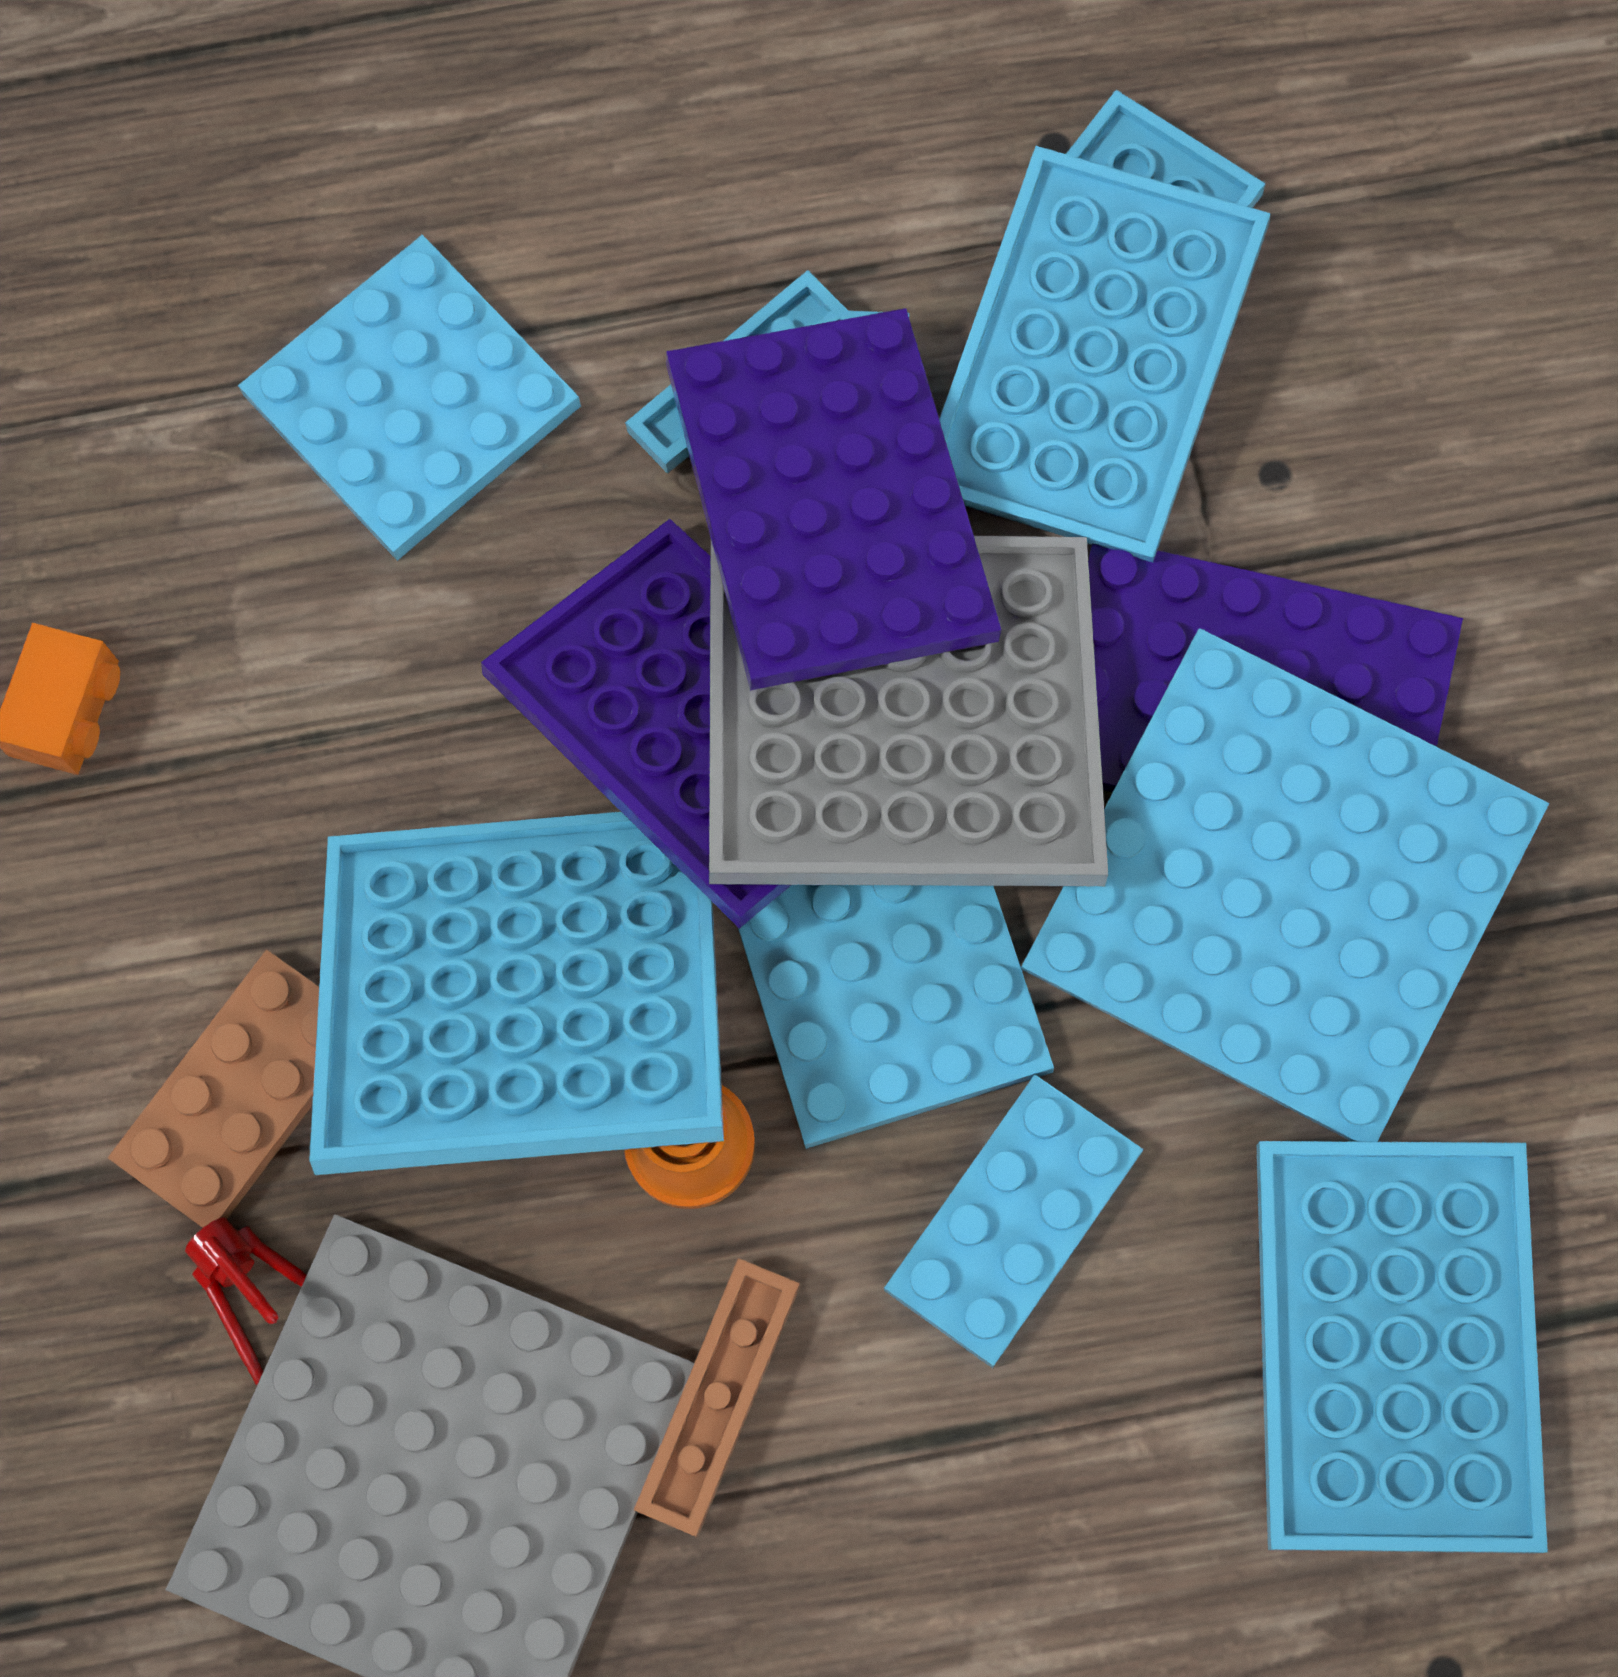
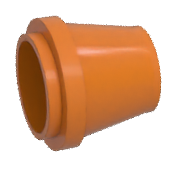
(698, 1172)

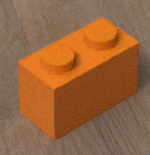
(57, 698)

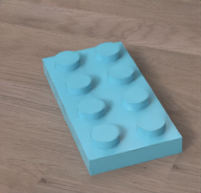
(1013, 1220)

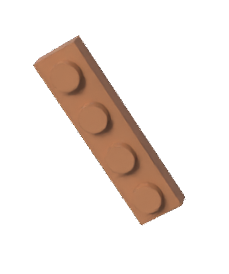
(717, 1397)

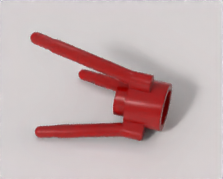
(225, 1258)

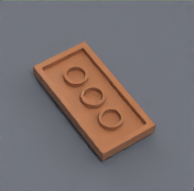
(230, 1097)

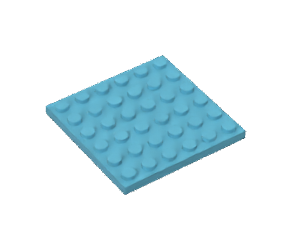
(1287, 888)
(511, 996)

